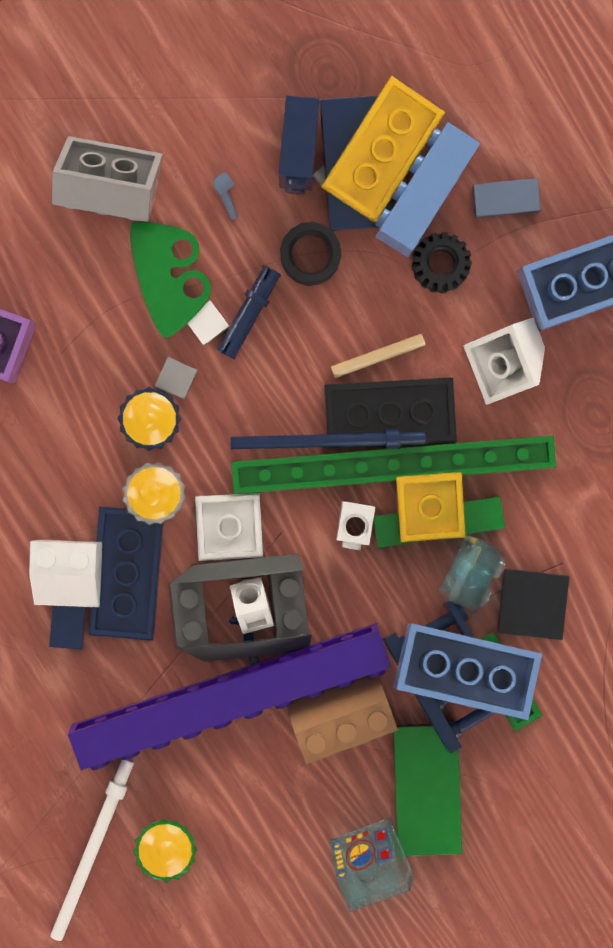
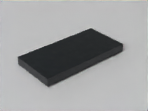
(400, 405)

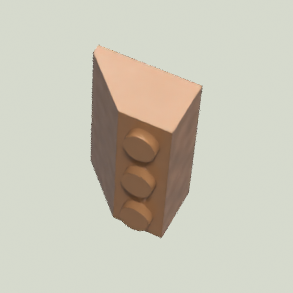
(341, 718)

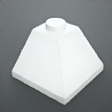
(507, 360)

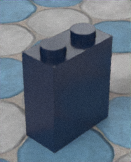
(298, 144)

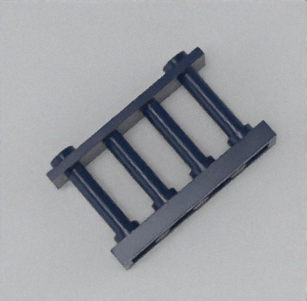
(449, 731)

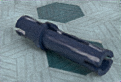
(249, 311)

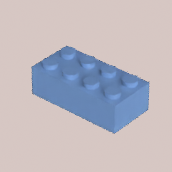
(569, 283)
(467, 671)

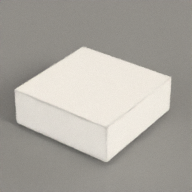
(208, 323)

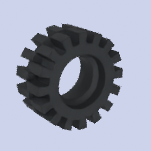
(446, 243)

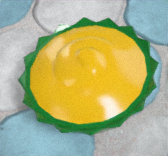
(165, 850)

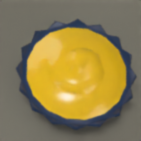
(149, 418)

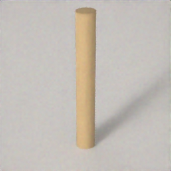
(378, 355)

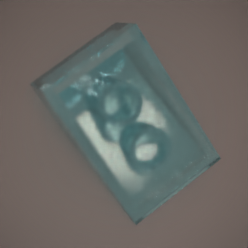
(472, 573)

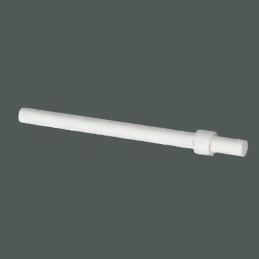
(115, 791)

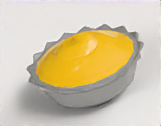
(153, 493)

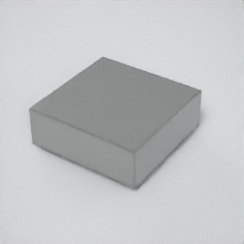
(176, 378)

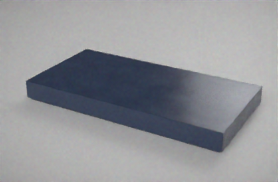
(338, 124)
(127, 576)

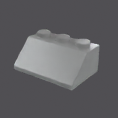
(106, 179)

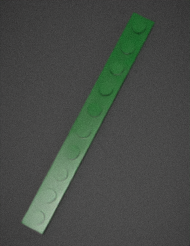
(388, 464)

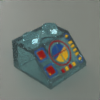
(370, 865)

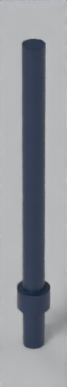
(391, 439)

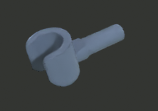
(222, 184)

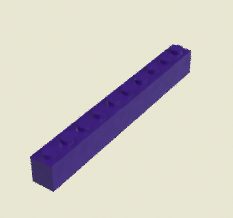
(229, 697)

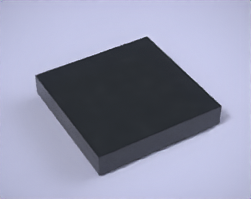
(533, 604)

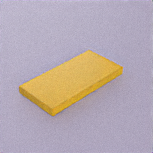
(383, 149)

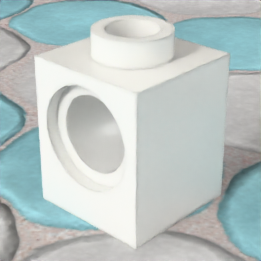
(351, 510)
(253, 615)

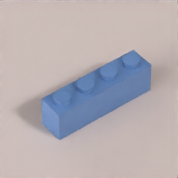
(427, 189)

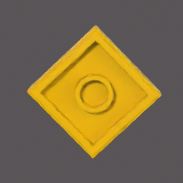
(430, 507)

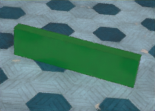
(479, 516)

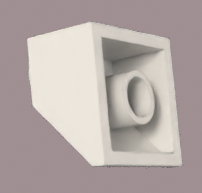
(65, 572)

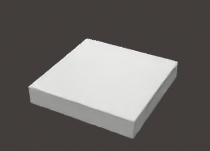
(229, 526)

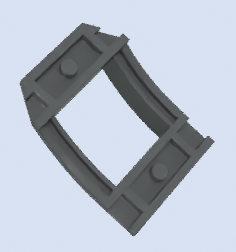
(286, 605)

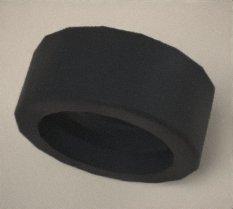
(325, 234)

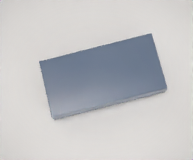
(506, 198)

